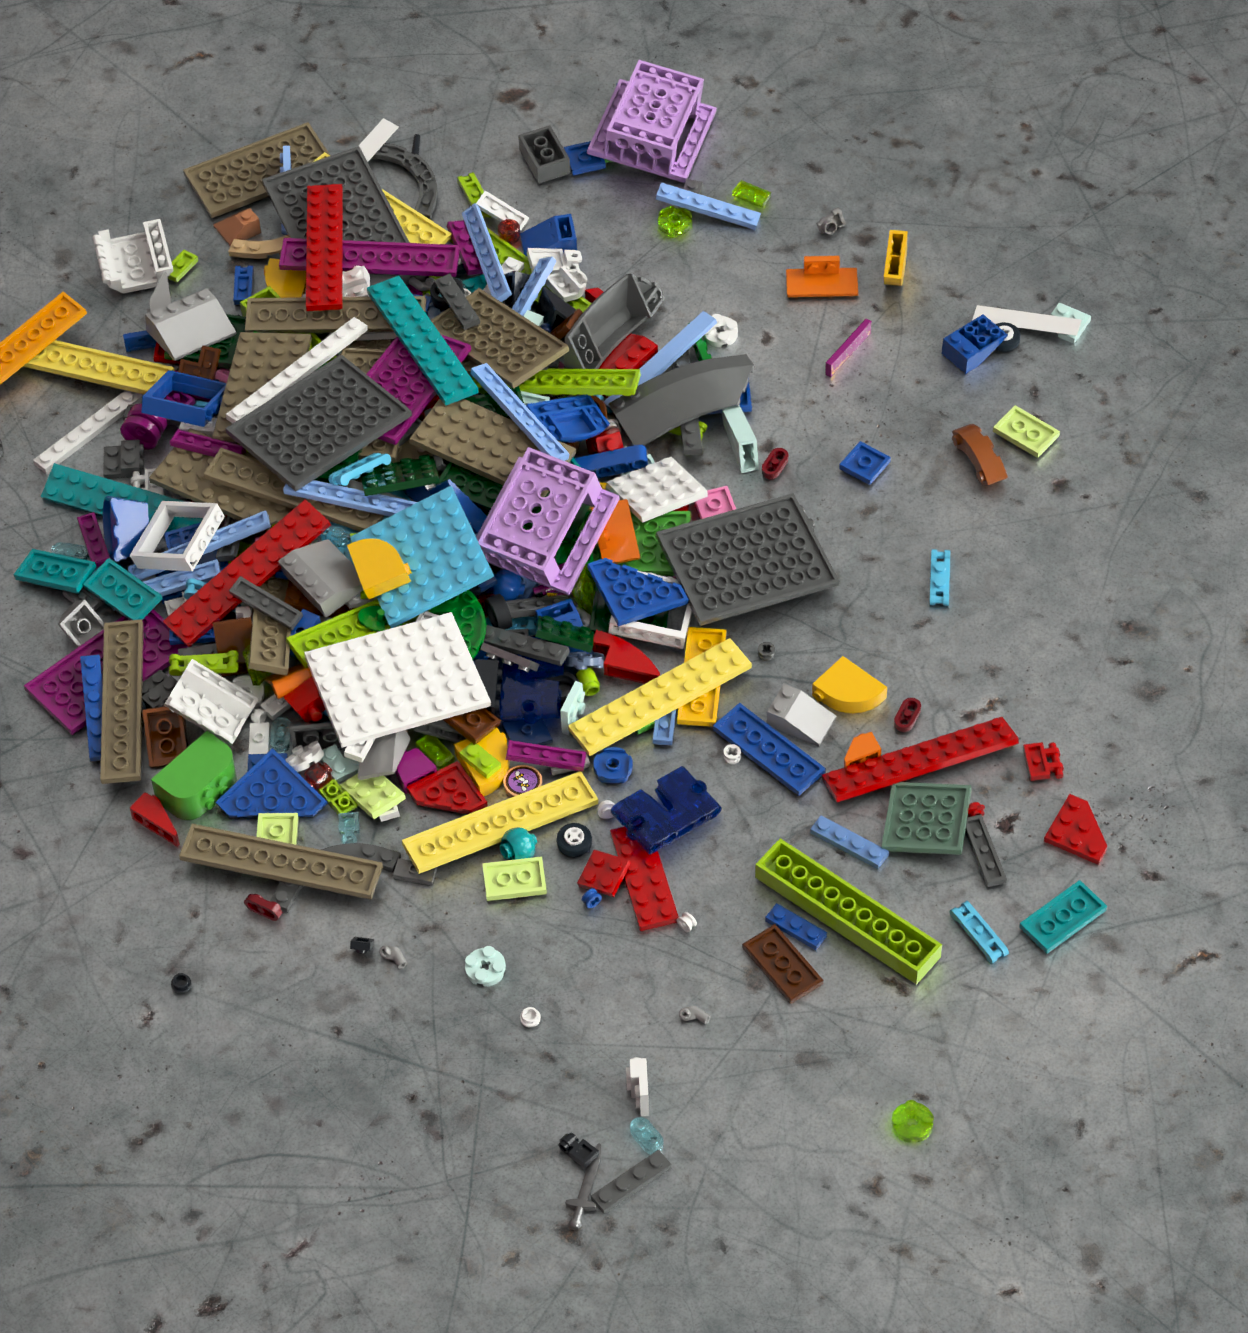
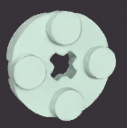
(481, 956)

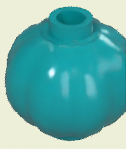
(518, 843)

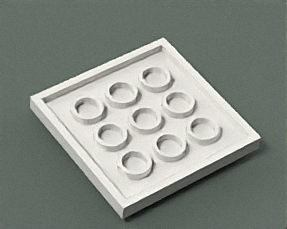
(657, 489)

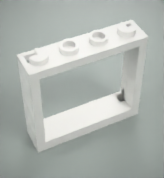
(143, 551)
(654, 633)

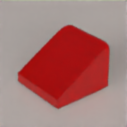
(592, 294)

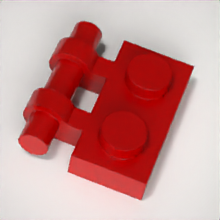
(1037, 762)

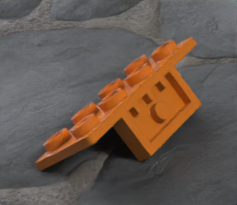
(822, 278)
(618, 537)

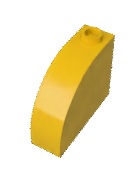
(895, 258)
(285, 282)
(378, 566)
(848, 688)
(496, 745)

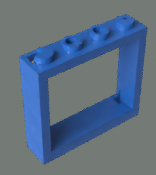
(155, 404)

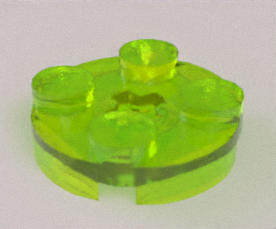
(677, 228)
(913, 1132)

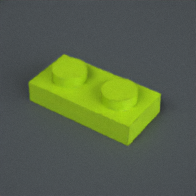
(182, 265)
(480, 760)

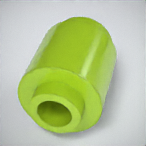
(589, 681)

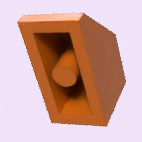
(862, 748)

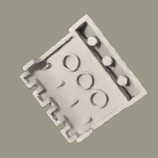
(133, 260)
(211, 702)

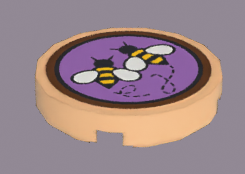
(521, 779)

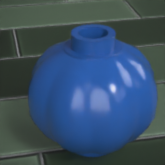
(508, 585)

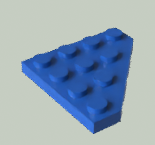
(632, 593)
(271, 788)

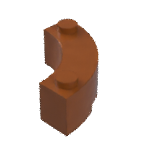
(979, 450)

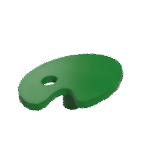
(373, 618)

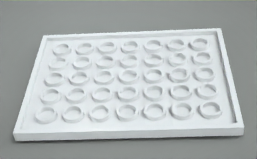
(397, 679)

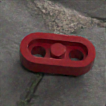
(772, 466)
(907, 716)
(263, 907)

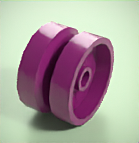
(143, 427)

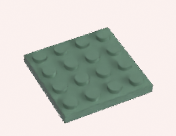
(926, 818)

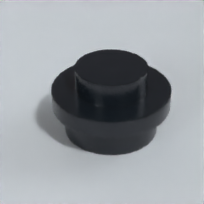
(181, 983)

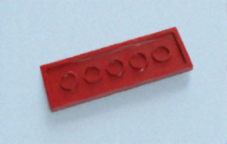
(645, 883)

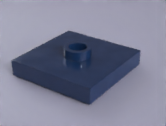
(527, 733)

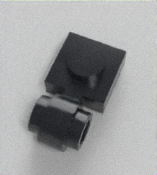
(580, 1152)

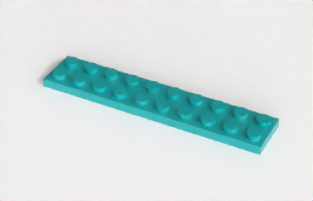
(422, 340)
(88, 493)

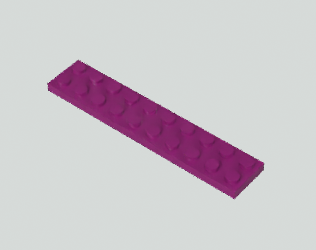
(381, 257)

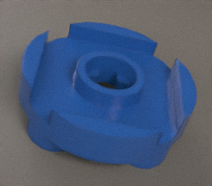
(613, 775)

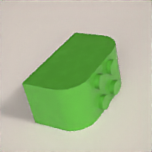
(196, 778)

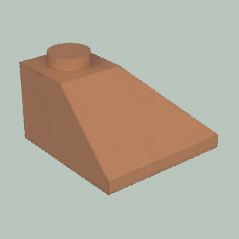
(239, 226)

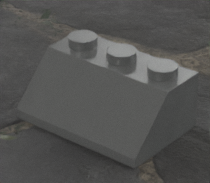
(307, 732)

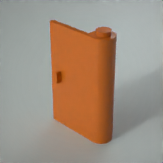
(286, 683)

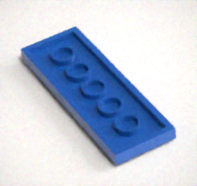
(769, 749)

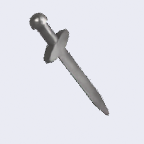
(582, 1203)

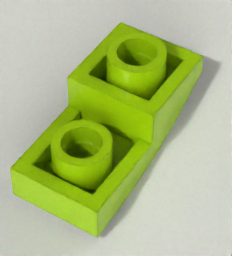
(336, 797)

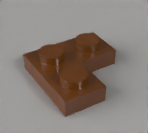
(206, 365)

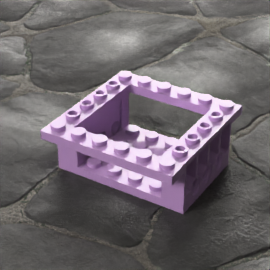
(647, 144)
(533, 550)

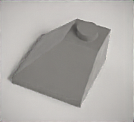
(80, 622)

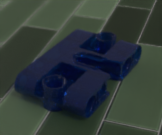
(530, 698)
(655, 827)

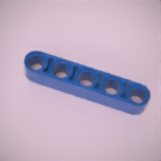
(615, 461)

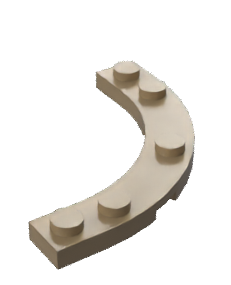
(256, 249)

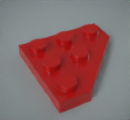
(448, 790)
(1077, 831)

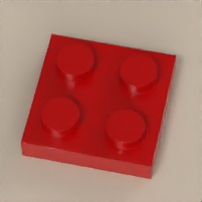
(603, 873)

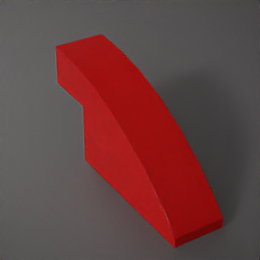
(624, 659)

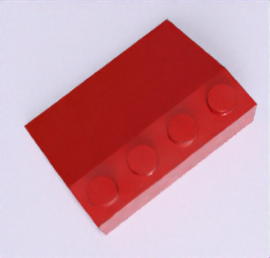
(630, 353)

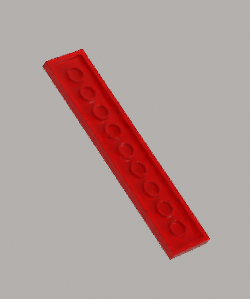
(324, 248)
(254, 564)
(920, 759)

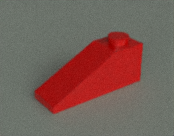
(151, 814)

